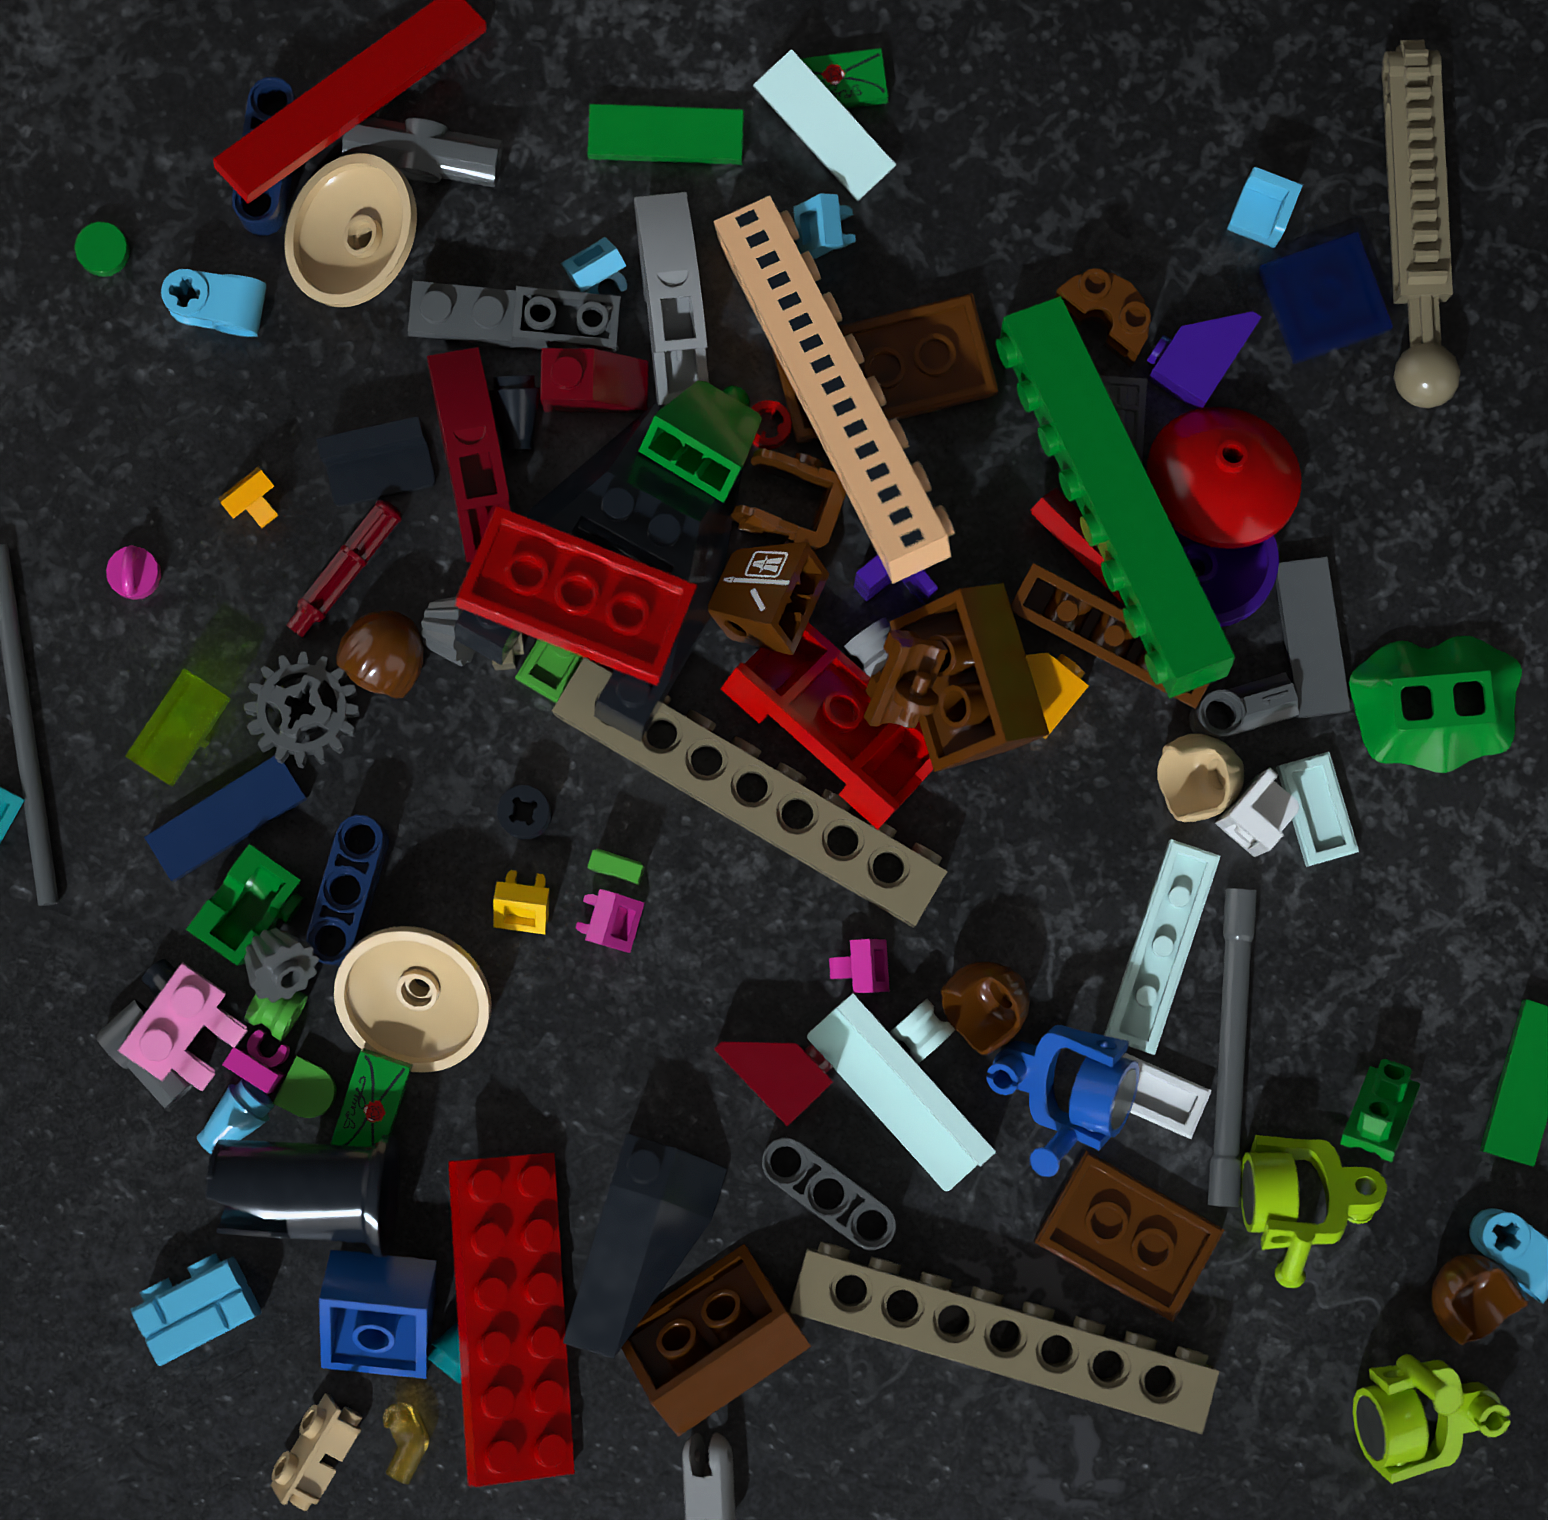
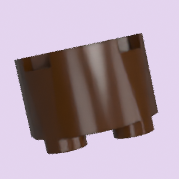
(1112, 303)

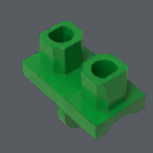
(1382, 1109)

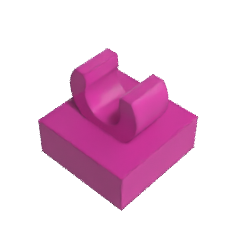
(612, 921)
(865, 966)
(254, 1066)

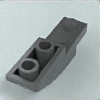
(512, 318)

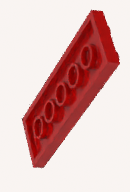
(511, 1318)

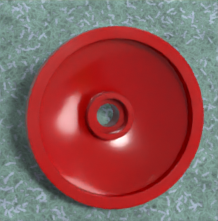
(1218, 499)

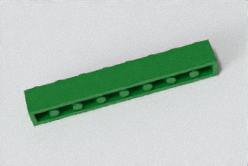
(1115, 498)

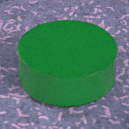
(102, 249)

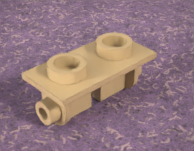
(301, 1473)

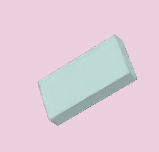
(1322, 816)

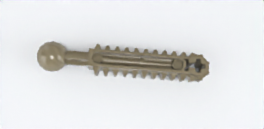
(1419, 218)

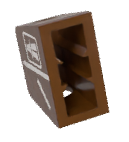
(768, 595)

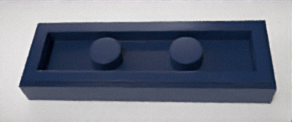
(225, 818)

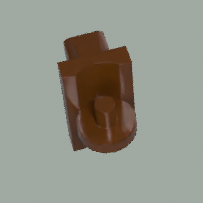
(906, 683)

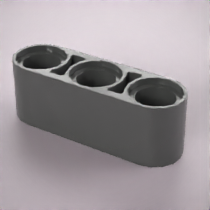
(845, 1213)

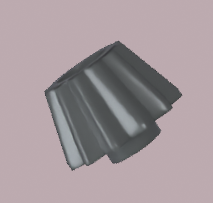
(439, 631)
(279, 964)

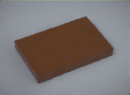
(1129, 1235)

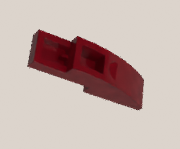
(469, 442)

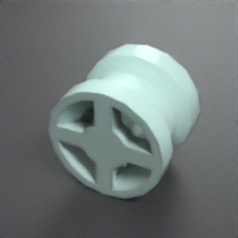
(922, 1031)

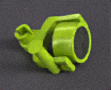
(1272, 1199)
(1394, 1425)

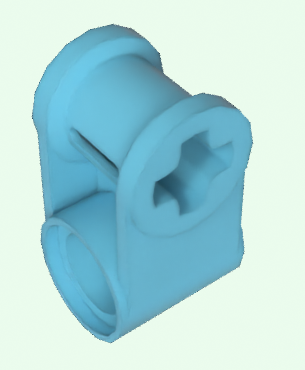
(224, 301)
(1522, 1252)

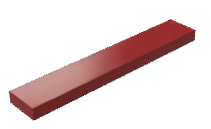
(348, 96)

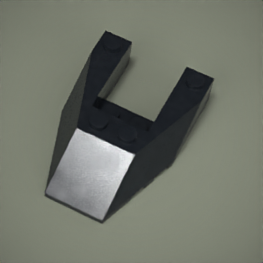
(647, 516)

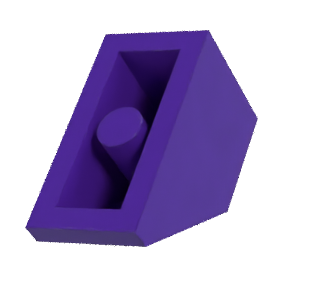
(1199, 357)

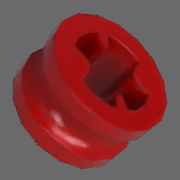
(783, 429)

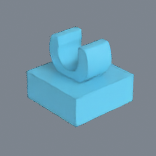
(820, 225)
(594, 265)

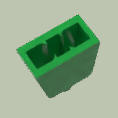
(704, 436)

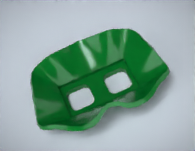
(1445, 738)

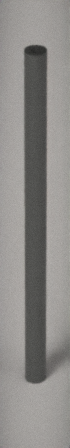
(25, 738)

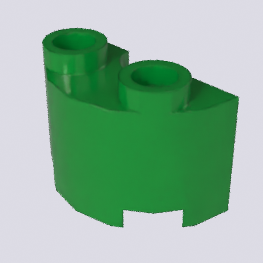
(248, 902)

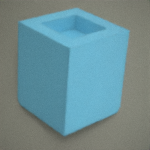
(1264, 207)

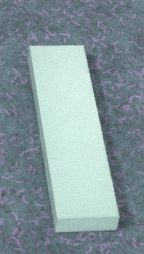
(1162, 946)

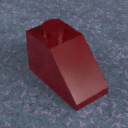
(592, 381)
(779, 1073)

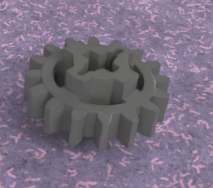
(281, 700)

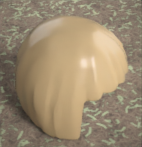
(1199, 777)

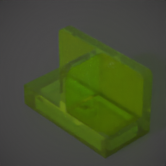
(178, 727)

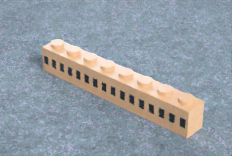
(833, 390)

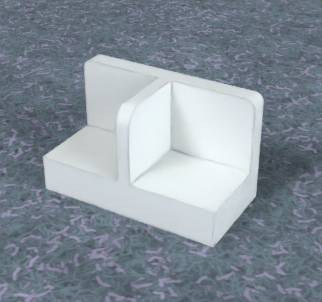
(1259, 814)

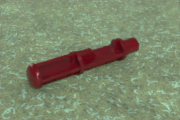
(345, 566)

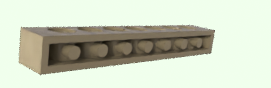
(902, 899)
(1181, 1404)

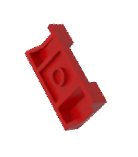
(823, 705)

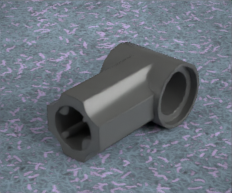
(1248, 706)
(112, 1037)

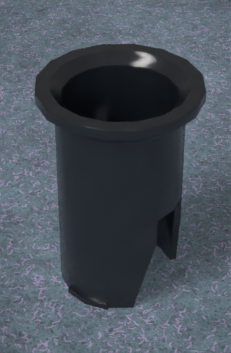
(307, 1190)

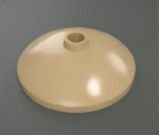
(350, 230)
(399, 1018)

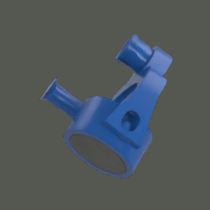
(1098, 1100)

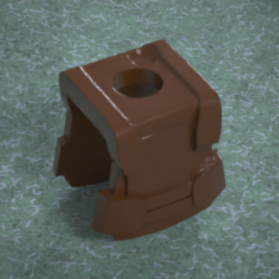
(804, 470)

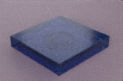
(1325, 298)

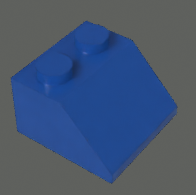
(377, 1314)

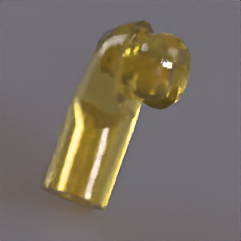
(410, 1438)

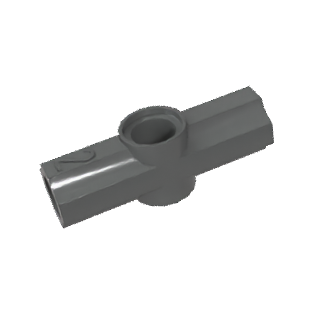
(427, 150)

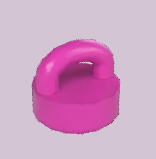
(133, 572)

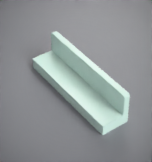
(900, 1093)

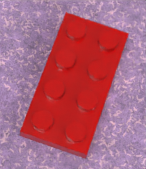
(576, 595)

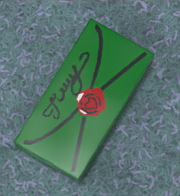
(852, 77)
(371, 1099)

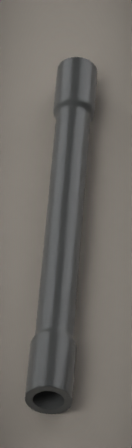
(1238, 936)

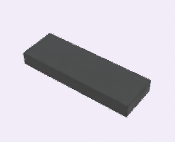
(1312, 637)

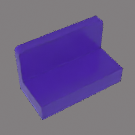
(874, 578)

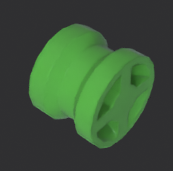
(277, 1016)

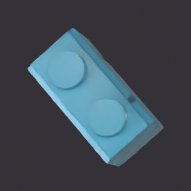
(196, 1309)

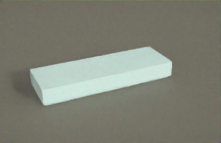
(824, 125)

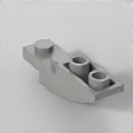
(671, 293)

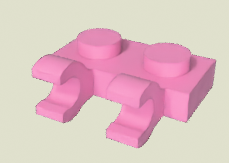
(173, 1022)

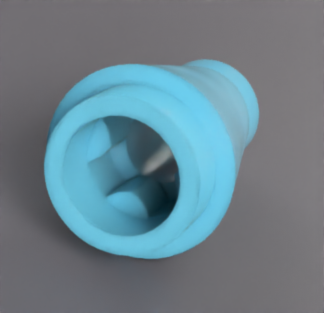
(236, 1115)

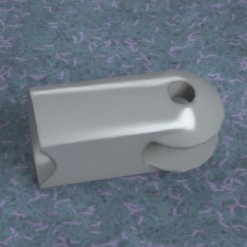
(709, 1485)

